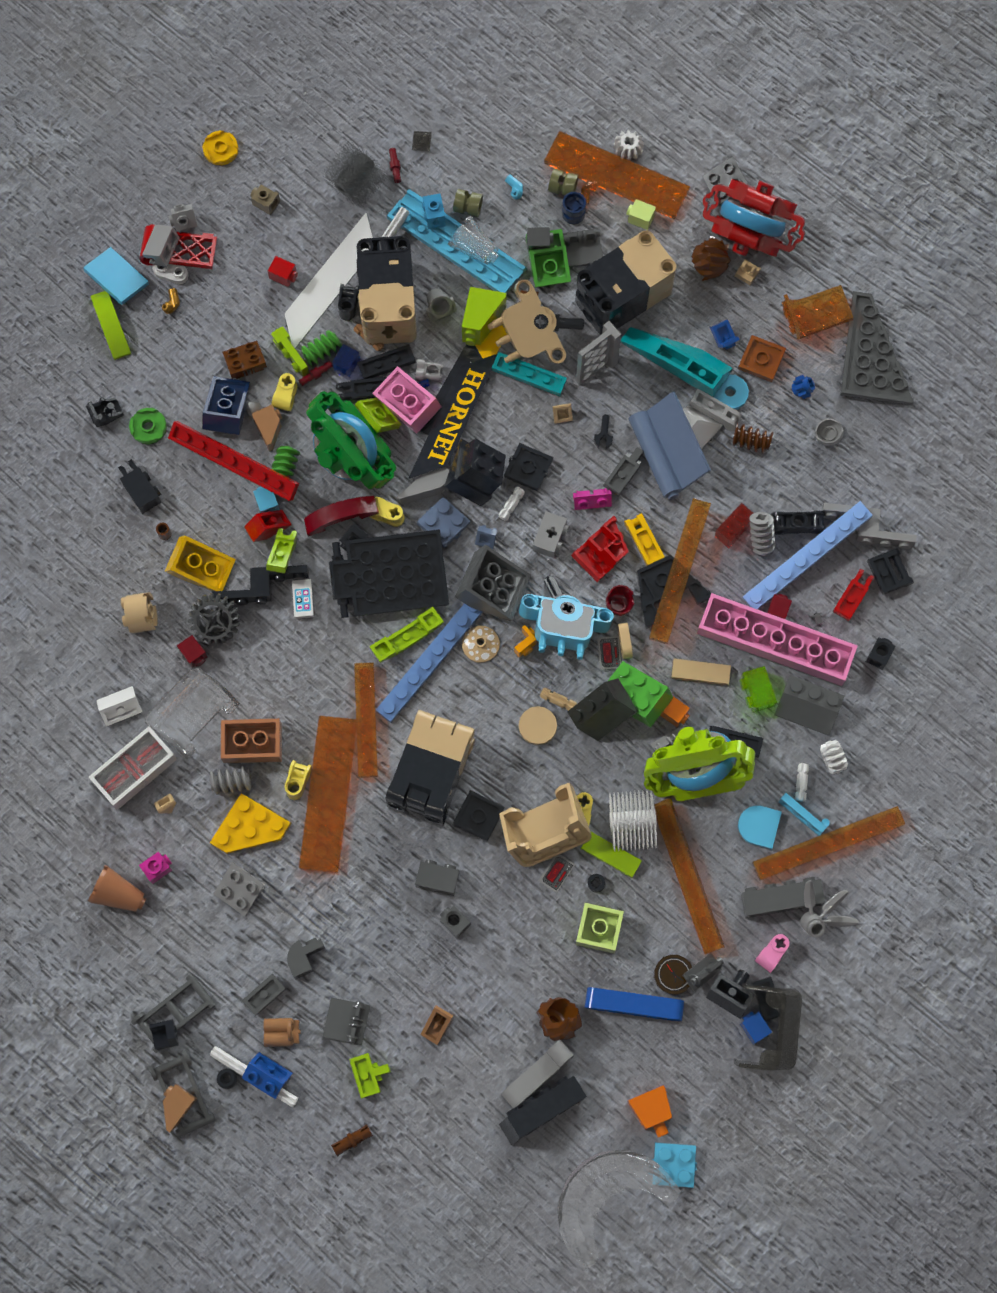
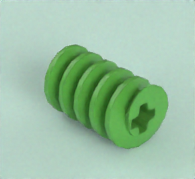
(321, 347)
(284, 460)

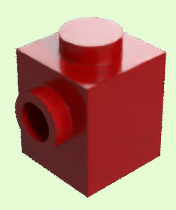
(282, 271)

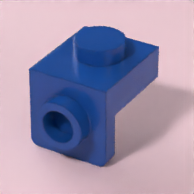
(724, 335)

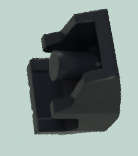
(104, 411)

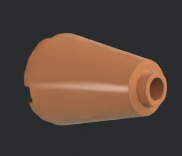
(116, 892)

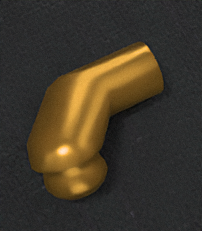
(170, 306)

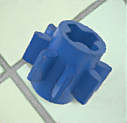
(803, 386)

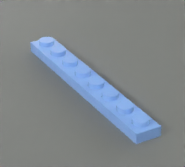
(807, 556)

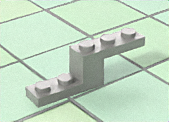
(869, 531)

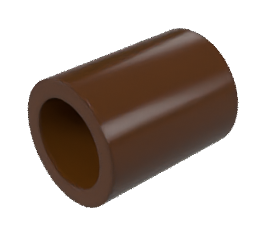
(163, 526)

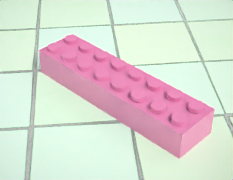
(777, 639)

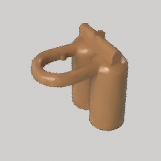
(281, 1032)

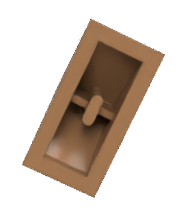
(437, 1025)

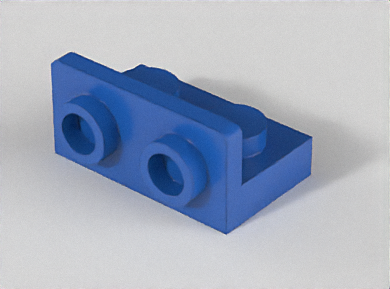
(266, 1075)

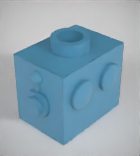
(434, 211)

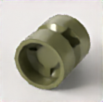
(570, 182)
(467, 202)

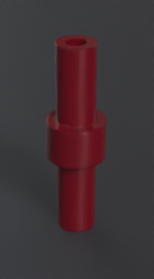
(395, 165)
(315, 373)

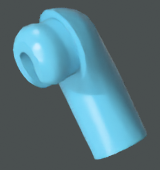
(517, 187)

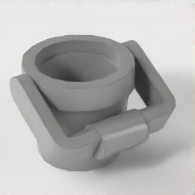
(439, 304)

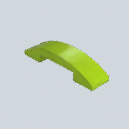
(110, 325)
(407, 636)

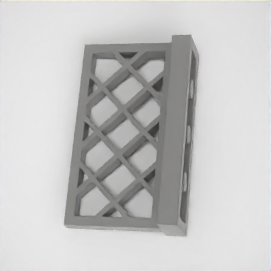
(599, 353)

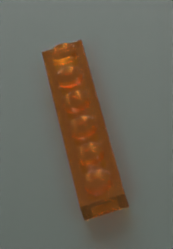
(366, 720)

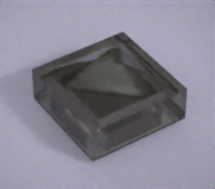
(421, 141)

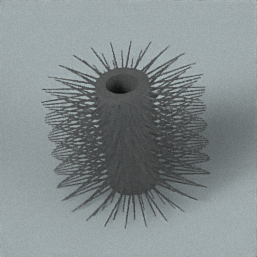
(351, 179)

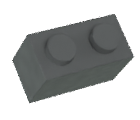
(437, 878)

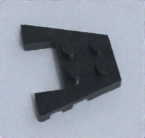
(652, 583)

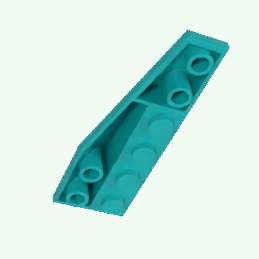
(681, 360)

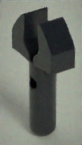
(604, 433)

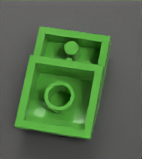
(550, 264)

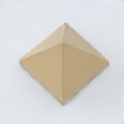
(562, 413)
(165, 804)

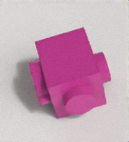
(156, 867)

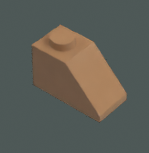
(268, 424)
(176, 1105)

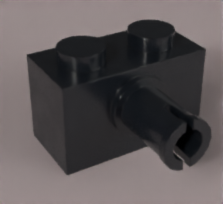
(731, 994)

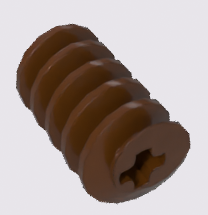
(752, 438)

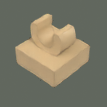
(747, 272)

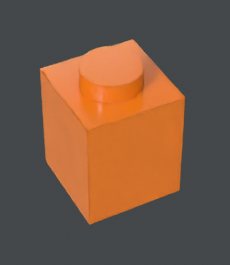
(676, 712)

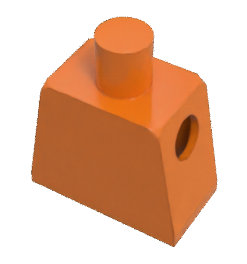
(652, 1110)

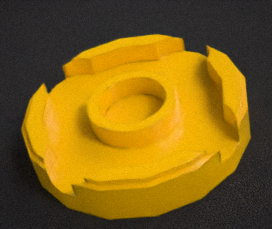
(220, 148)

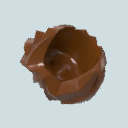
(711, 258)
(559, 1019)

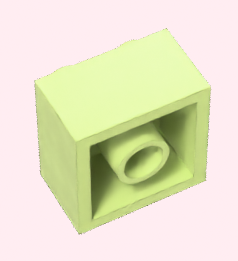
(599, 928)

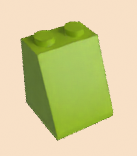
(481, 309)

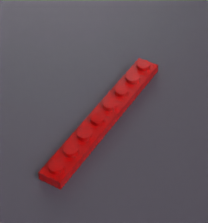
(233, 460)

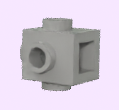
(183, 217)

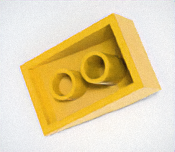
(199, 564)

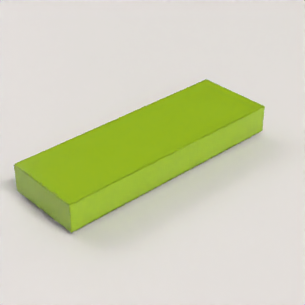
(605, 852)

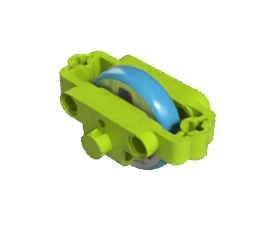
(699, 765)

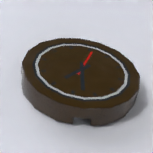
(669, 974)

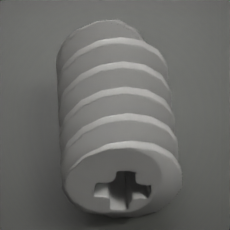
(762, 533)
(230, 781)

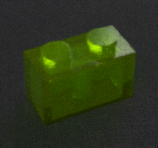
(758, 689)

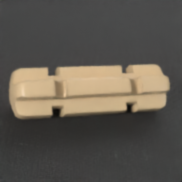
(557, 699)

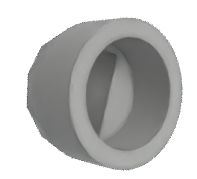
(252, 407)

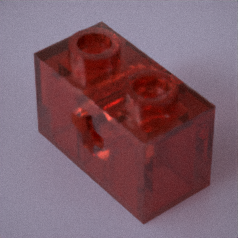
(734, 526)

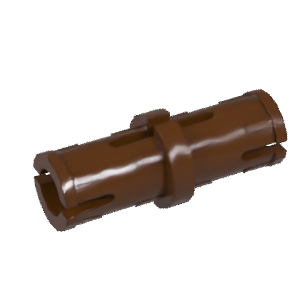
(351, 1140)

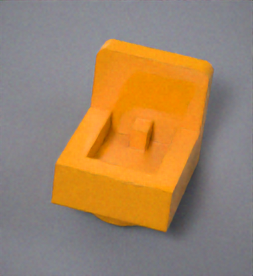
(525, 647)

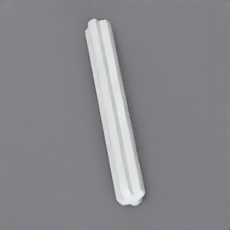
(240, 1068)

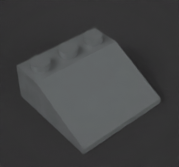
(493, 584)

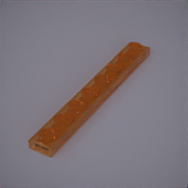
(680, 571)
(828, 843)
(688, 877)

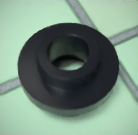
(220, 1078)

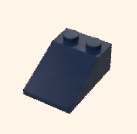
(225, 405)

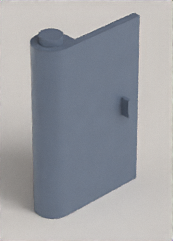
(669, 446)

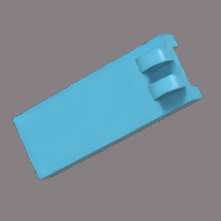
(803, 815)

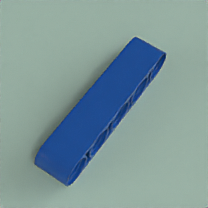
(634, 1004)

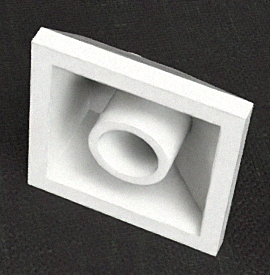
(702, 425)

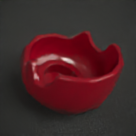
(620, 600)

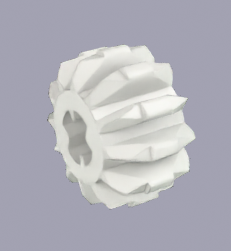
(628, 145)
(834, 757)

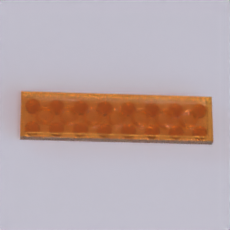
(616, 174)
(328, 794)

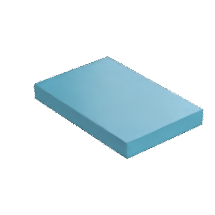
(116, 276)

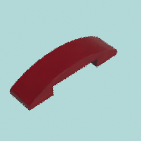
(339, 512)

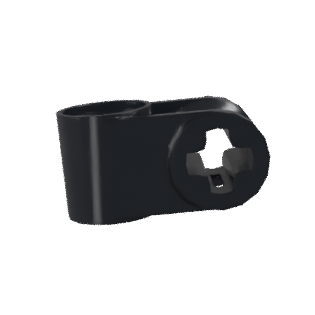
(347, 299)

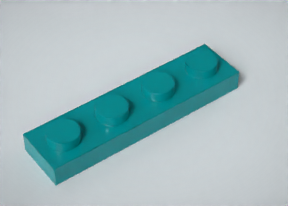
(530, 374)

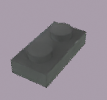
(264, 994)

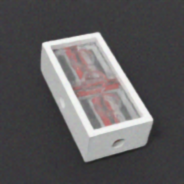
(133, 768)

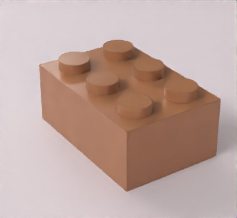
(251, 740)

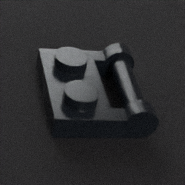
(884, 572)

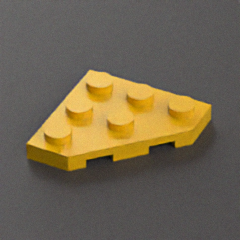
(249, 826)

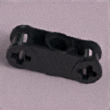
(812, 522)

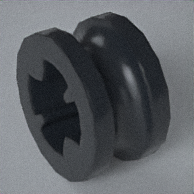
(592, 878)

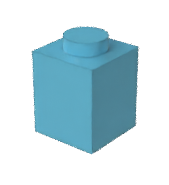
(265, 500)

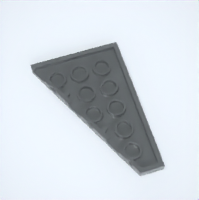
(869, 359)

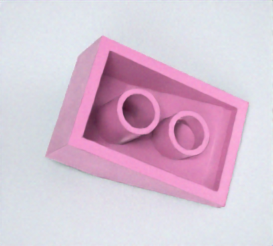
(407, 399)

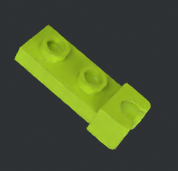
(283, 343)
(281, 551)

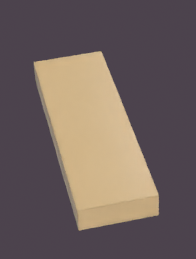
(701, 672)

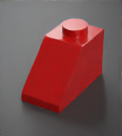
(266, 525)

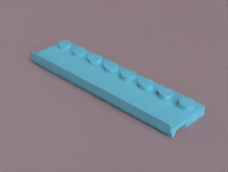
(497, 276)

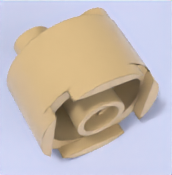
(139, 612)

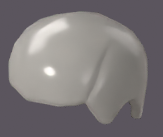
(829, 432)

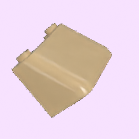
(545, 829)

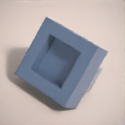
(486, 536)

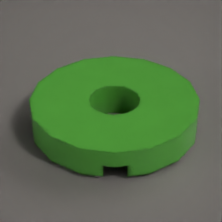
(148, 436)

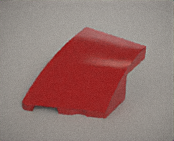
(602, 550)

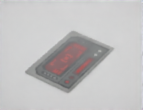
(609, 652)
(556, 872)

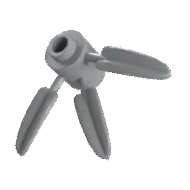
(812, 922)

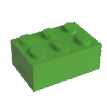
(645, 692)

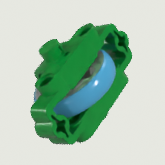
(348, 443)

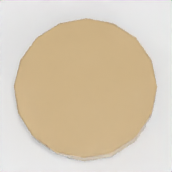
(537, 725)

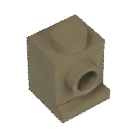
(265, 203)

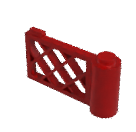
(176, 258)

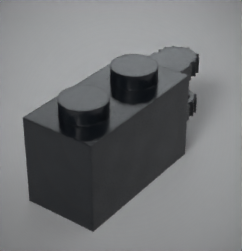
(139, 488)

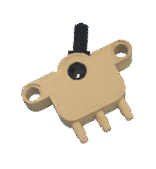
(525, 333)

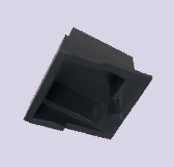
(476, 471)

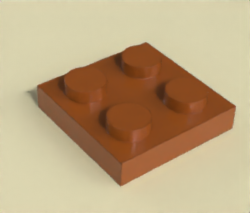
(761, 358)

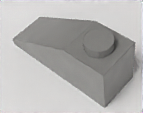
(425, 486)

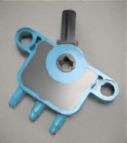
(563, 619)

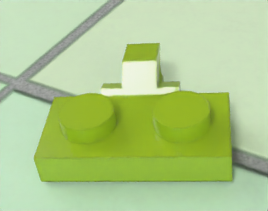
(367, 1074)

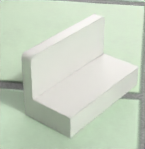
(119, 706)

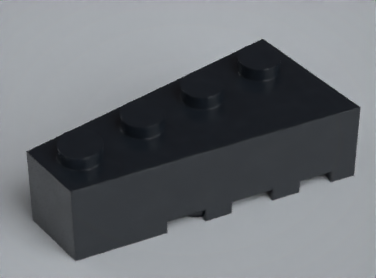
(542, 1110)

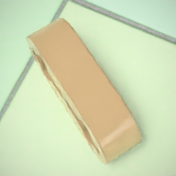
(625, 641)

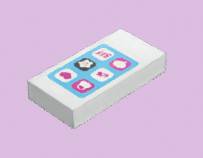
(302, 598)

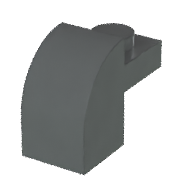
(298, 957)

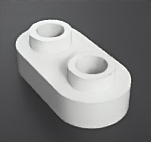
(169, 273)

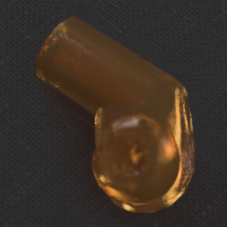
(587, 187)

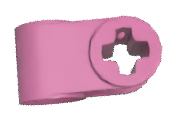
(771, 954)

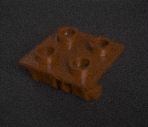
(244, 358)

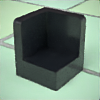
(164, 1034)

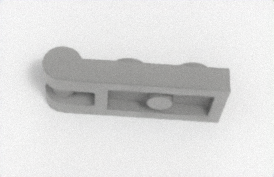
(715, 409)

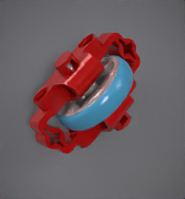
(753, 219)

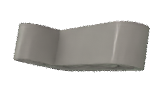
(537, 1074)

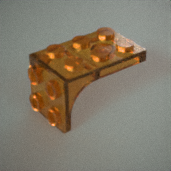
(817, 312)

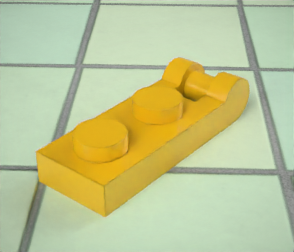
(644, 539)

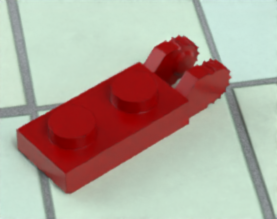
(852, 596)

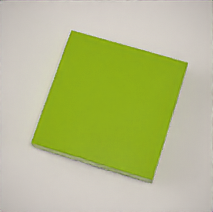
(378, 415)

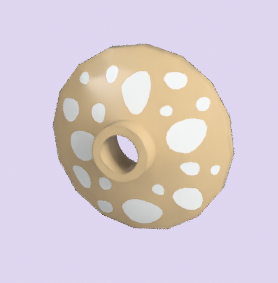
(478, 652)

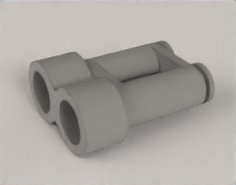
(421, 369)

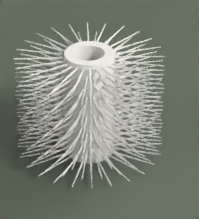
(633, 820)

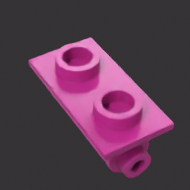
(599, 499)

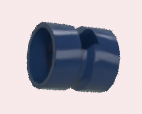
(573, 208)

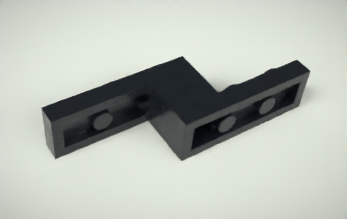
(261, 584)

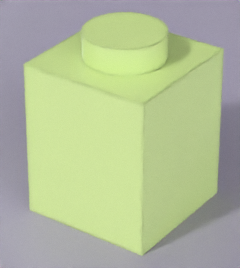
(641, 214)

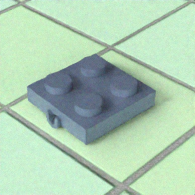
(446, 518)

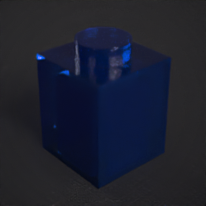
(346, 361)

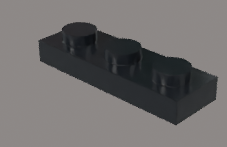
(386, 362)

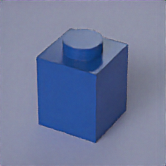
(755, 1027)

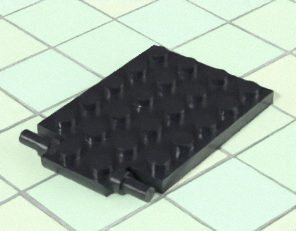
(389, 573)

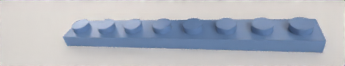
(428, 662)

